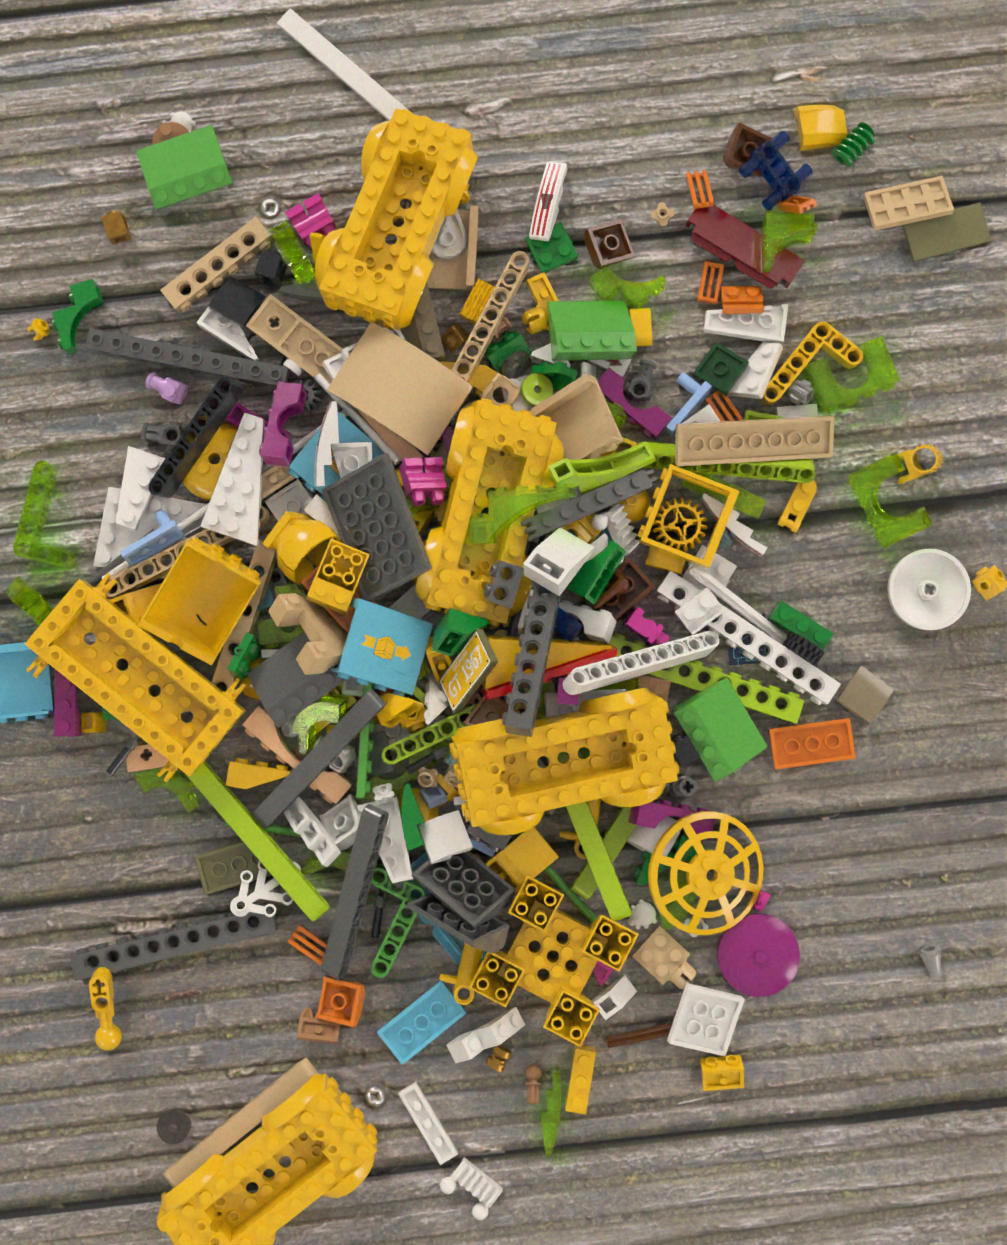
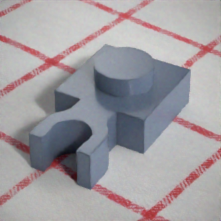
(432, 796)

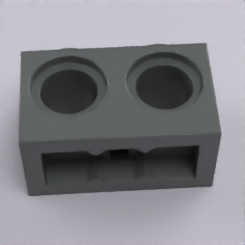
(508, 586)

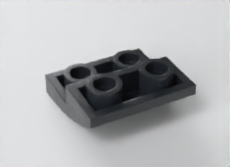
(236, 301)

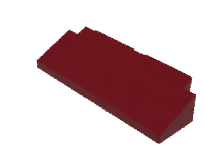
(735, 240)

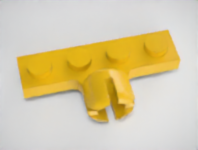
(541, 292)

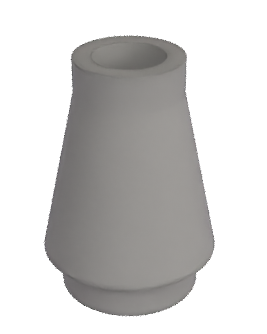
(932, 959)

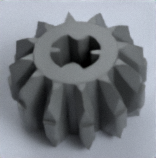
(313, 395)

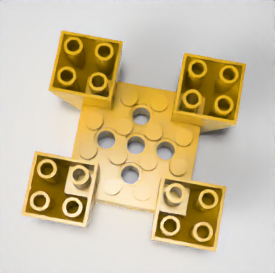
(569, 1010)

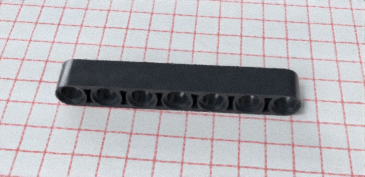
(178, 465)

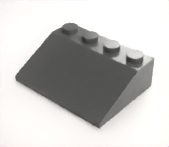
(284, 685)
(466, 887)
(486, 937)

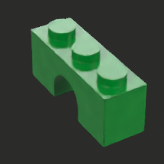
(796, 622)

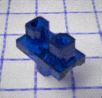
(566, 625)

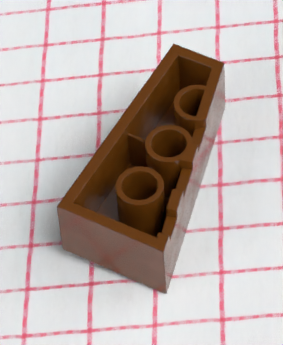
(638, 589)

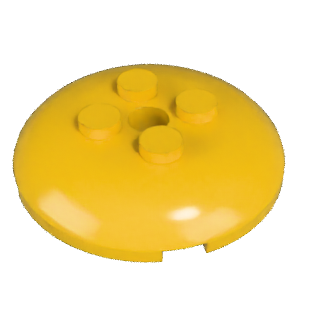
(205, 475)

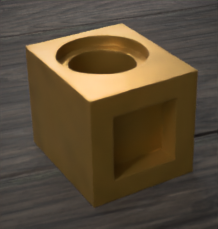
(116, 227)

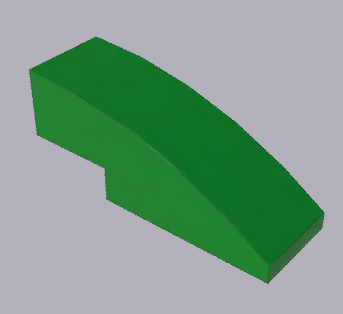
(411, 819)

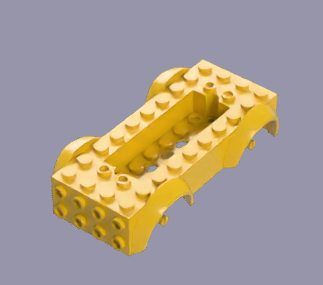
(399, 161)
(487, 450)
(625, 763)
(329, 1157)

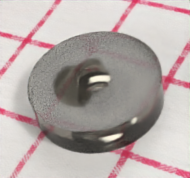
(515, 365)
(177, 1117)

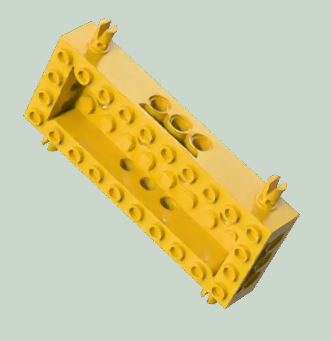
(127, 692)

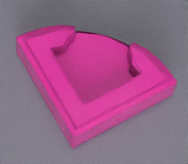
(761, 901)
(602, 972)

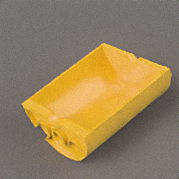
(205, 584)

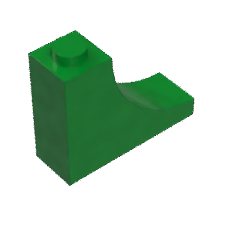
(596, 573)

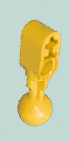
(108, 1035)

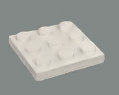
(705, 1019)

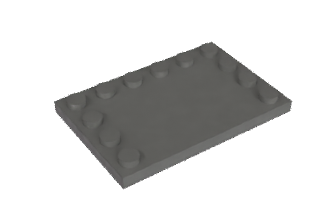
(377, 520)

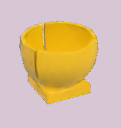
(297, 537)

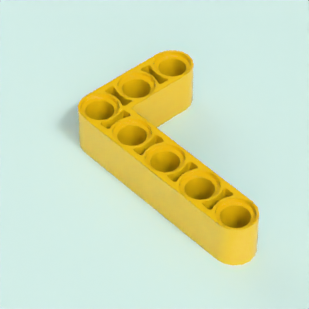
(804, 357)

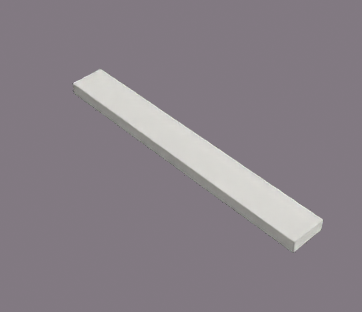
(339, 64)

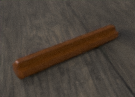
(638, 1035)

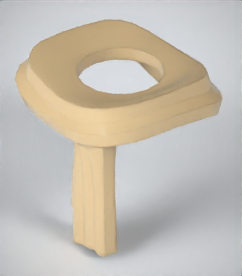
(501, 381)

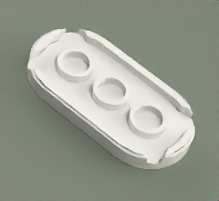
(450, 241)

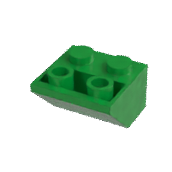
(455, 631)

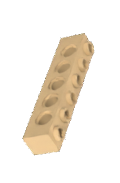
(220, 254)

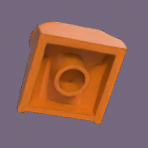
(341, 1001)

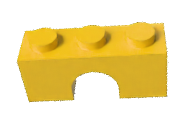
(580, 1079)

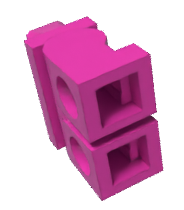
(317, 221)
(423, 480)
(645, 628)

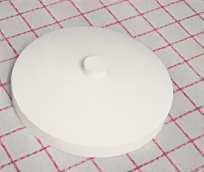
(929, 589)

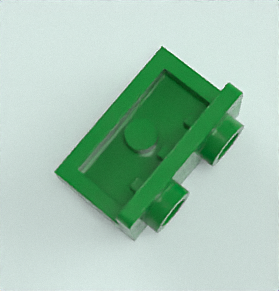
(499, 351)
(558, 374)

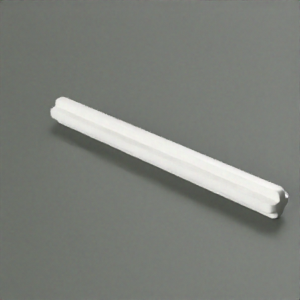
(737, 604)

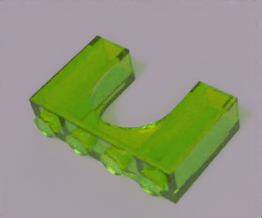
(880, 375)
(887, 527)

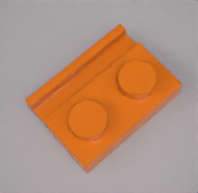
(741, 299)

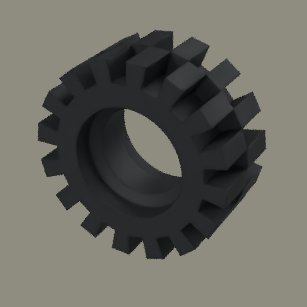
(805, 649)

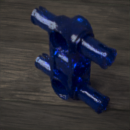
(775, 170)

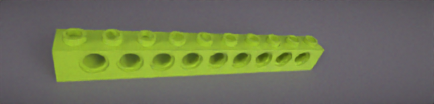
(789, 713)

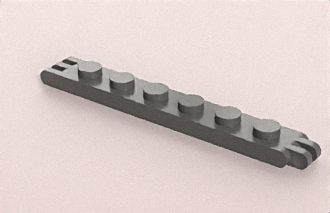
(589, 503)

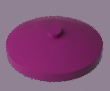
(758, 955)

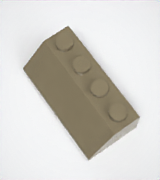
(423, 328)

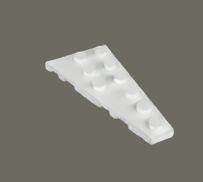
(238, 493)

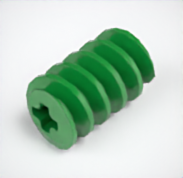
(853, 144)

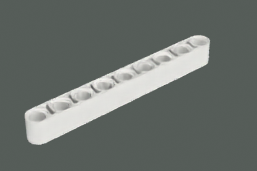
(640, 662)

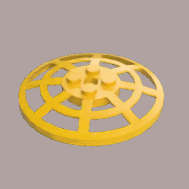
(697, 871)

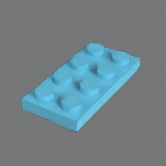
(421, 1022)

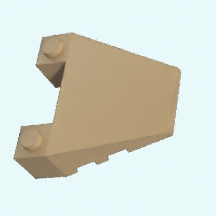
(322, 630)

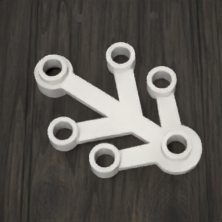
(261, 892)

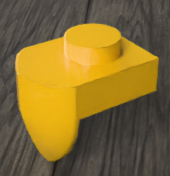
(452, 791)

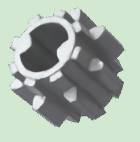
(800, 392)

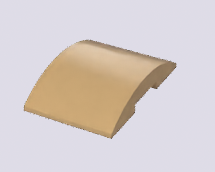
(400, 387)

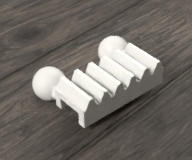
(618, 527)
(477, 1183)

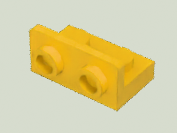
(722, 1072)

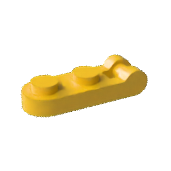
(798, 505)

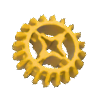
(687, 523)

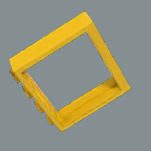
(719, 528)

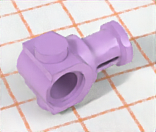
(168, 388)

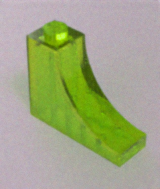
(783, 230)

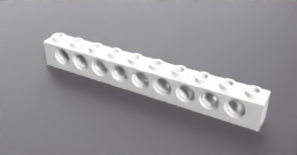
(827, 685)

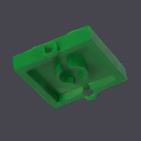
(552, 253)
(242, 661)

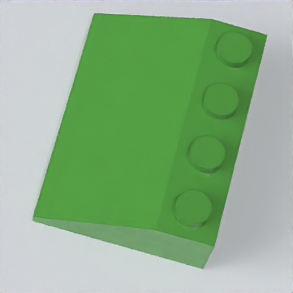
(184, 167)
(590, 330)
(720, 728)

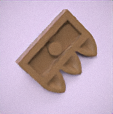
(317, 1029)

